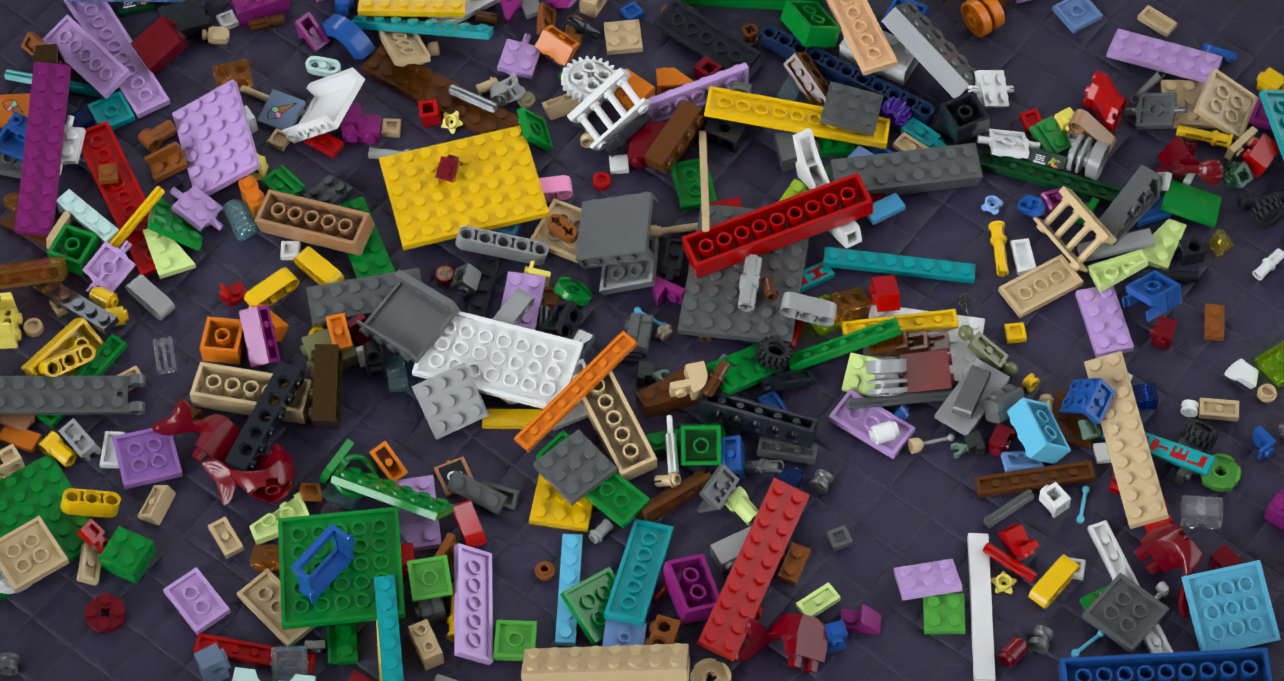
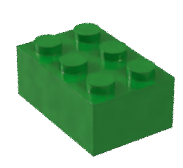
(810, 23)

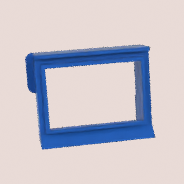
(330, 568)

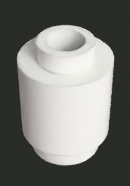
(884, 432)

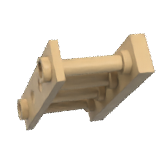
(1091, 223)

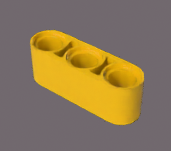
(317, 267)
(272, 288)
(58, 362)
(90, 503)
(1054, 581)

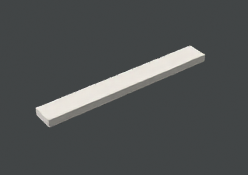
(1116, 563)
(981, 608)

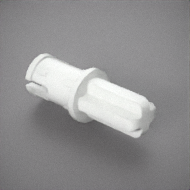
(1268, 264)

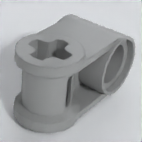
(506, 91)

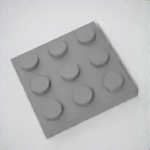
(450, 400)

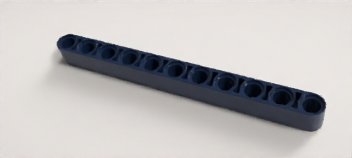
(844, 72)

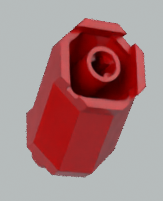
(1105, 101)

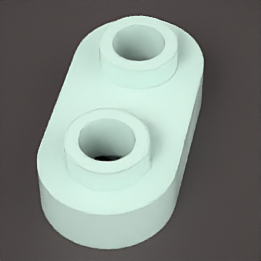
(323, 65)

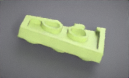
(1166, 244)
(1116, 269)
(267, 526)

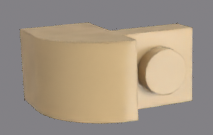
(694, 381)

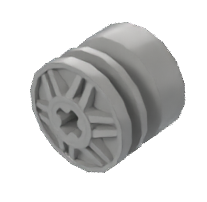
(1089, 157)
(886, 376)

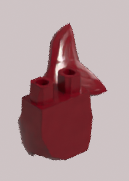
(215, 431)
(267, 483)
(1170, 549)
(802, 638)

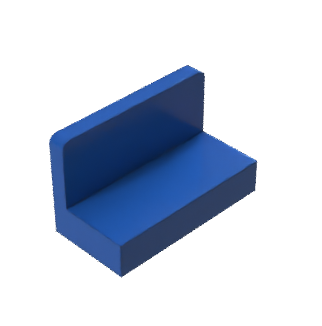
(733, 454)

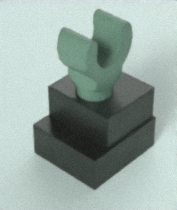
(646, 373)
(972, 444)

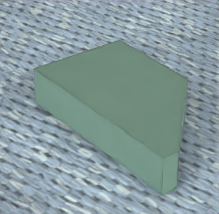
(1089, 429)

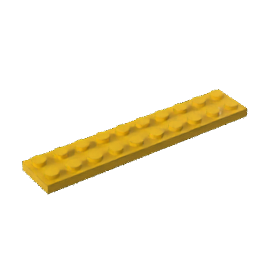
(785, 116)

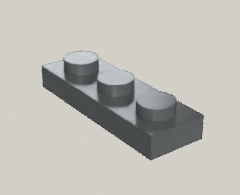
(786, 451)
(477, 492)

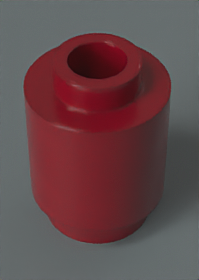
(1013, 651)

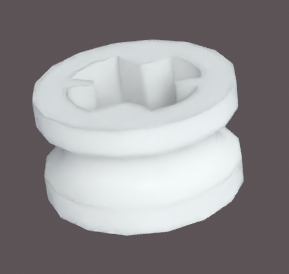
(1189, 408)

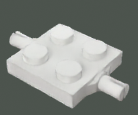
(991, 88)
(72, 143)
(1008, 143)

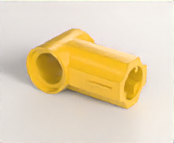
(54, 446)

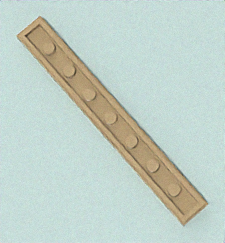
(704, 181)

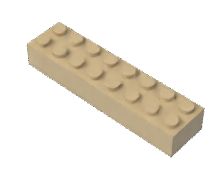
(608, 663)

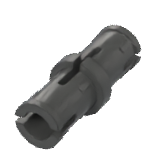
(764, 466)

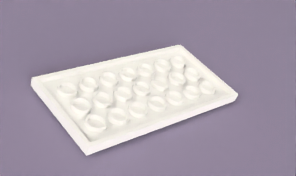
(504, 359)

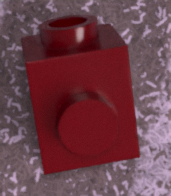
(448, 168)
(354, 330)

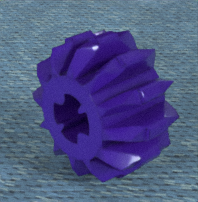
(896, 111)

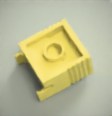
(9, 322)

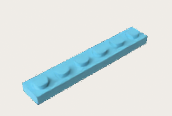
(569, 576)

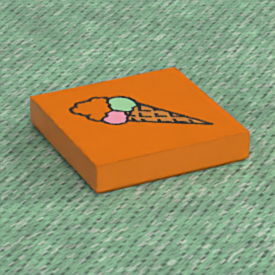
(13, 103)

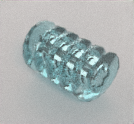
(240, 219)

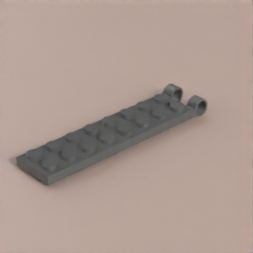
(69, 395)

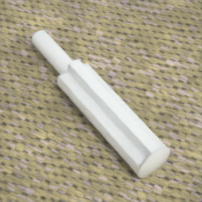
(671, 447)

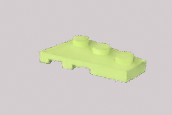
(167, 255)

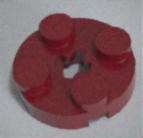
(103, 603)

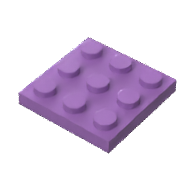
(146, 458)

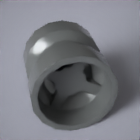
(1041, 638)

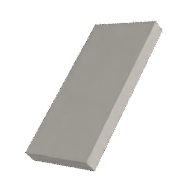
(962, 424)

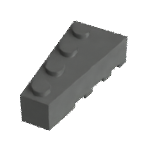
(1132, 202)

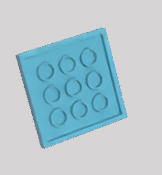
(1231, 607)

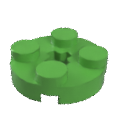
(1225, 482)

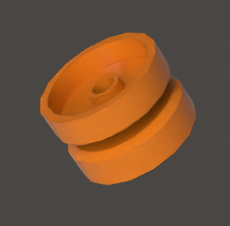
(982, 16)

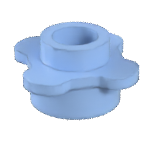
(992, 200)

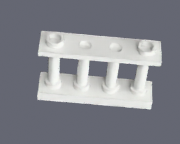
(594, 101)

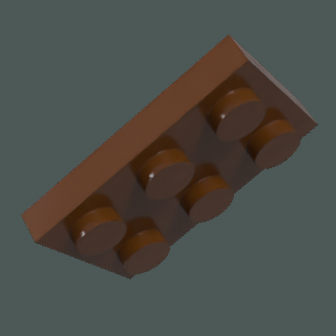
(1068, 422)

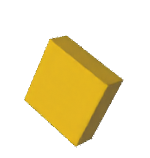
(1015, 332)

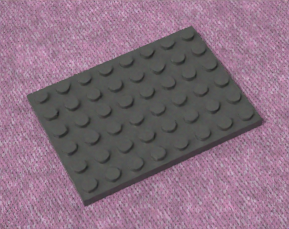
(712, 300)

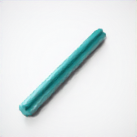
(75, 87)

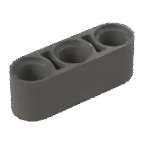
(971, 392)

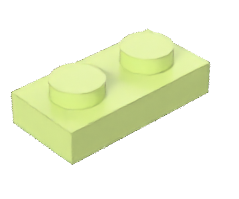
(818, 601)

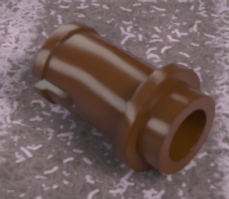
(489, 17)
(770, 292)

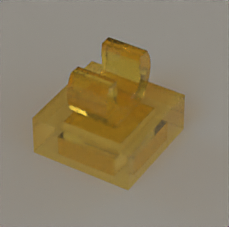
(1220, 242)

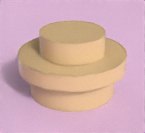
(1267, 393)

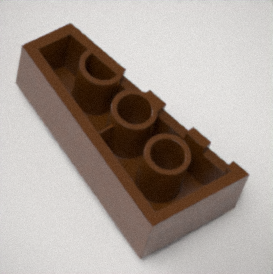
(676, 137)
(656, 399)

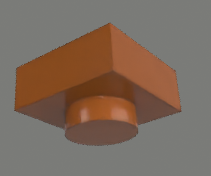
(108, 174)
(311, 492)

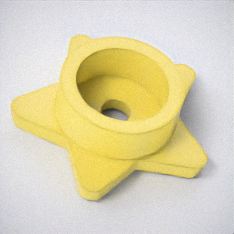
(447, 121)
(1009, 582)

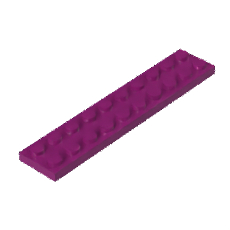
(43, 149)

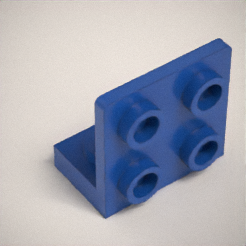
(1088, 397)

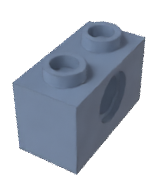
(213, 663)

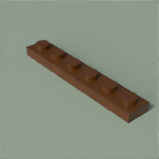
(1034, 478)

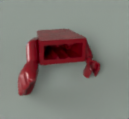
(1180, 159)

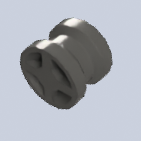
(821, 481)
(9, 663)

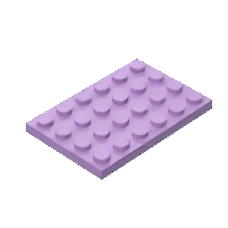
(216, 139)

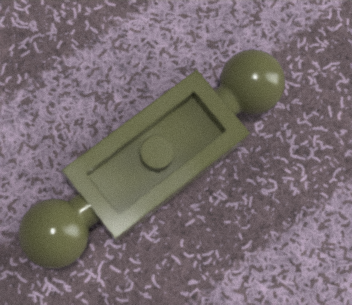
(987, 350)

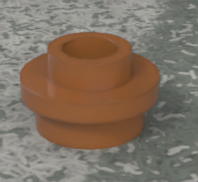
(544, 576)

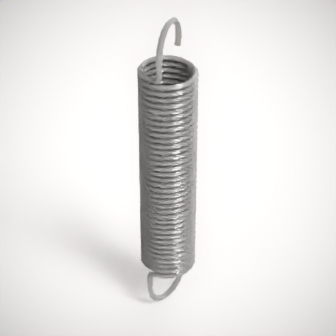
(1148, 85)

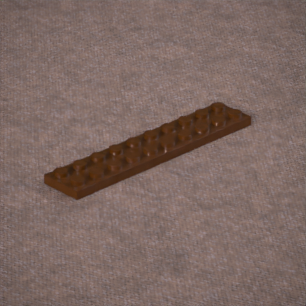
(425, 84)

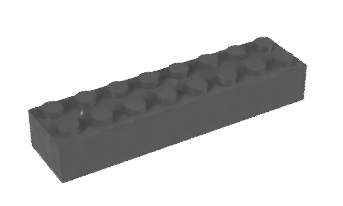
(913, 169)

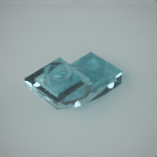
(789, 90)

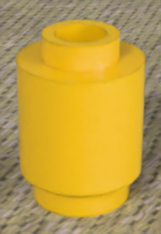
(103, 297)
(121, 313)

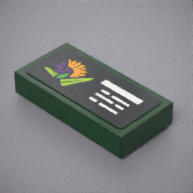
(131, 8)
(1047, 158)

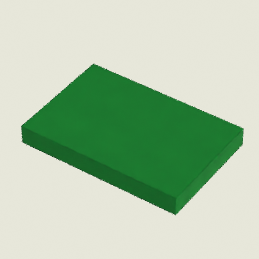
(688, 186)
(1191, 203)

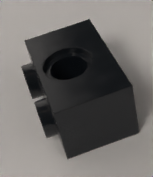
(725, 133)

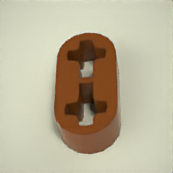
(559, 230)

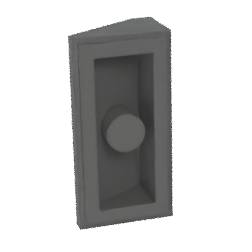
(512, 493)

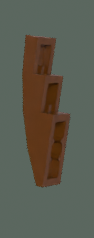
(911, 343)

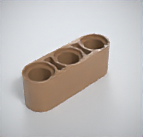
(1086, 124)

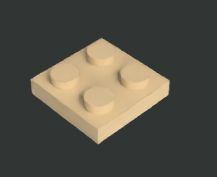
(623, 37)

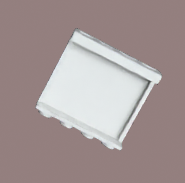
(329, 105)

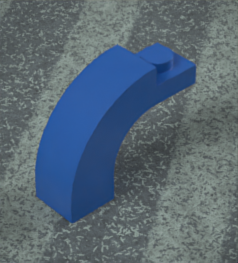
(348, 34)

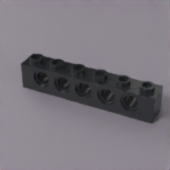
(283, 374)
(759, 419)

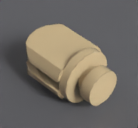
(216, 35)

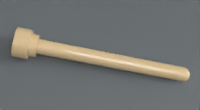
(658, 231)

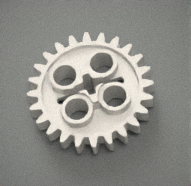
(585, 77)

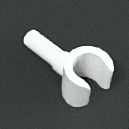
(1162, 589)

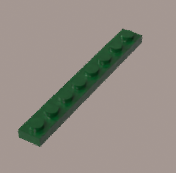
(1048, 177)

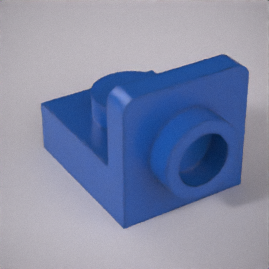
(1264, 441)

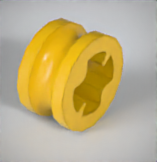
(1030, 382)

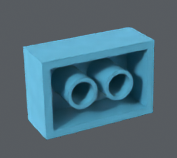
(1038, 431)

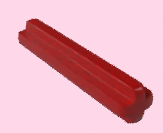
(1009, 562)

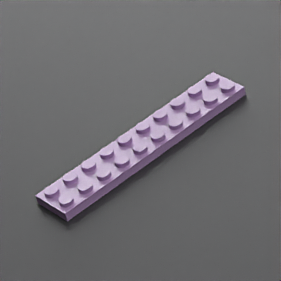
(141, 87)

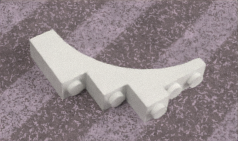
(812, 173)

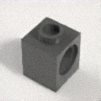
(466, 279)

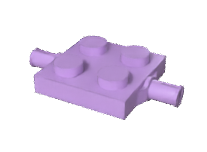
(519, 58)
(197, 208)
(109, 267)

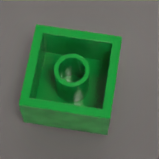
(76, 246)
(700, 444)
(127, 555)

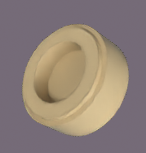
(33, 327)

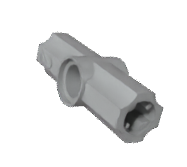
(750, 283)

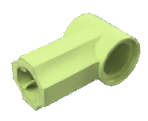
(740, 503)

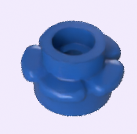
(902, 412)

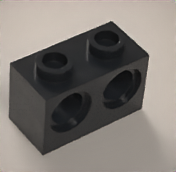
(563, 320)

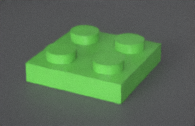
(429, 578)
(944, 614)
(513, 638)

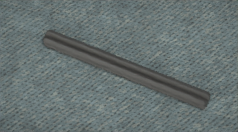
(909, 398)

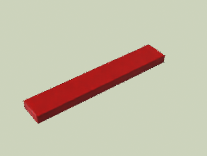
(244, 651)

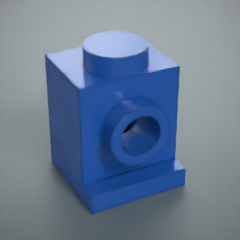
(343, 7)
(836, 636)

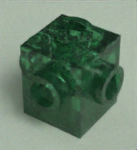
(1236, 174)

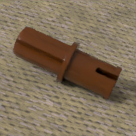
(266, 22)
(716, 378)

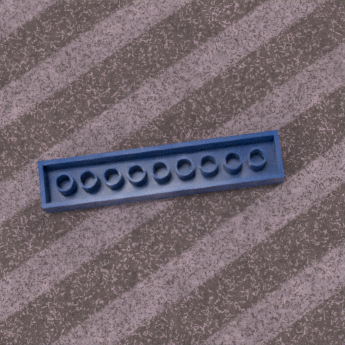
(1210, 665)

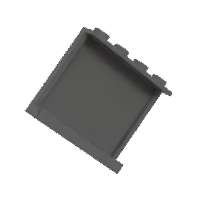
(615, 230)
(409, 318)

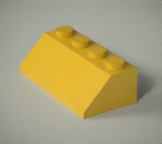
(73, 334)

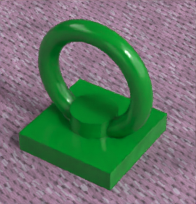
(340, 462)

